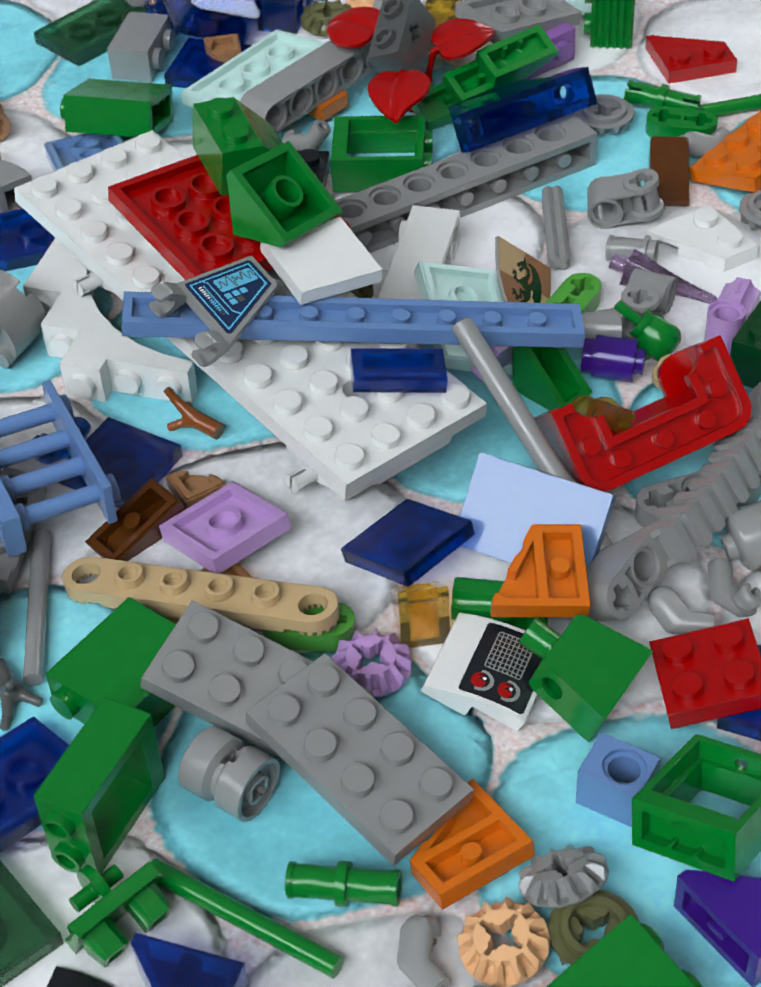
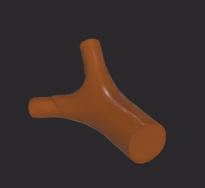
(192, 417)

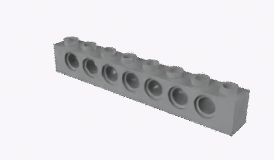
(472, 179)

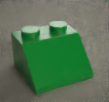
(228, 136)

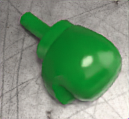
(652, 331)

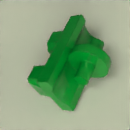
(95, 927)

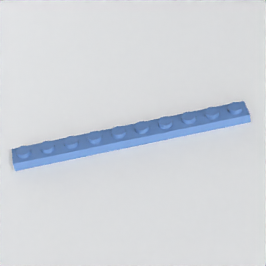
(376, 321)

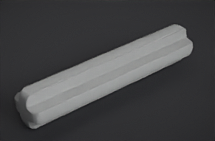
(555, 228)

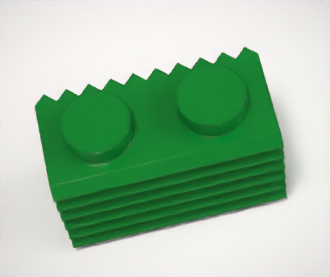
(610, 23)

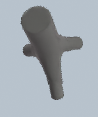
(10, 693)

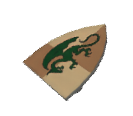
(521, 275)

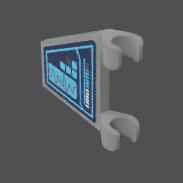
(223, 299)

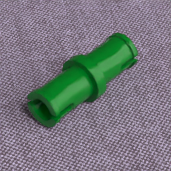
(655, 96)
(343, 883)

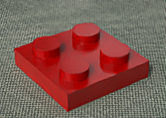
(709, 673)

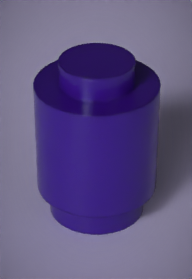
(613, 358)

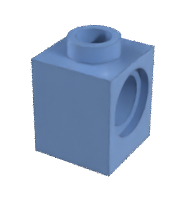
(603, 770)

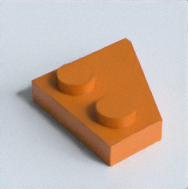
(470, 850)

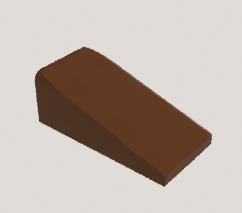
(671, 161)
(136, 523)

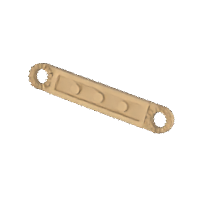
(170, 590)

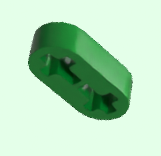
(676, 121)

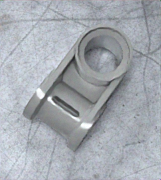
(621, 199)
(650, 292)

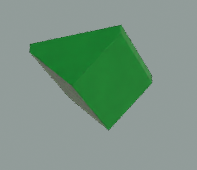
(277, 197)

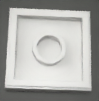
(323, 262)

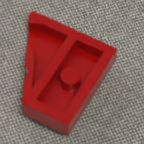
(690, 58)

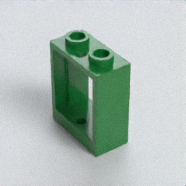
(377, 135)
(100, 786)
(692, 834)

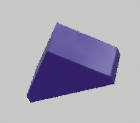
(725, 916)

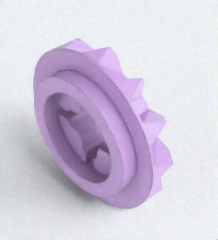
(379, 678)

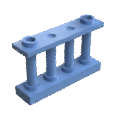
(99, 489)

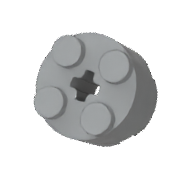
(19, 319)

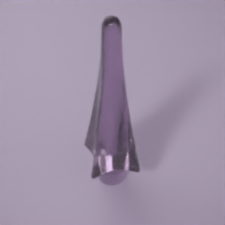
(639, 260)

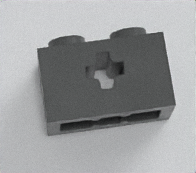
(401, 36)

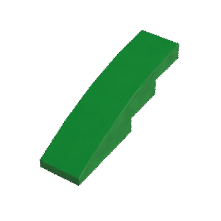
(492, 68)

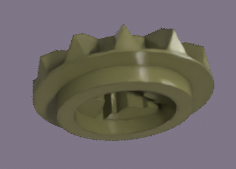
(315, 16)
(567, 923)

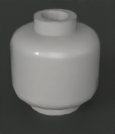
(744, 536)

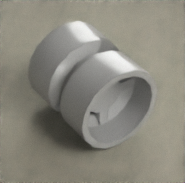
(230, 774)

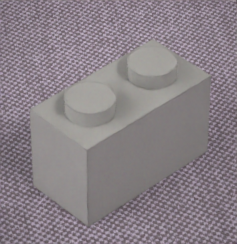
(141, 47)

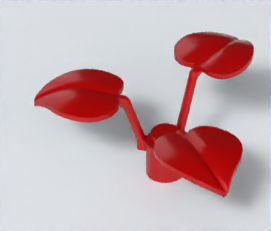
(399, 91)

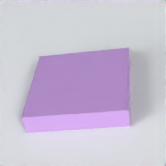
(225, 527)

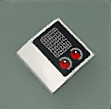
(484, 670)

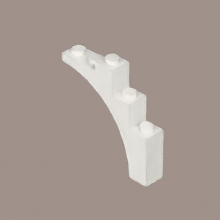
(91, 349)

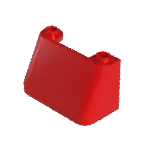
(699, 407)

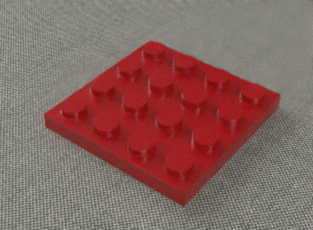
(184, 218)

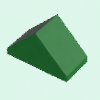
(547, 376)

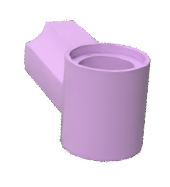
(731, 310)

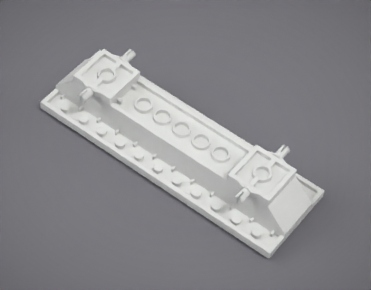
(288, 386)

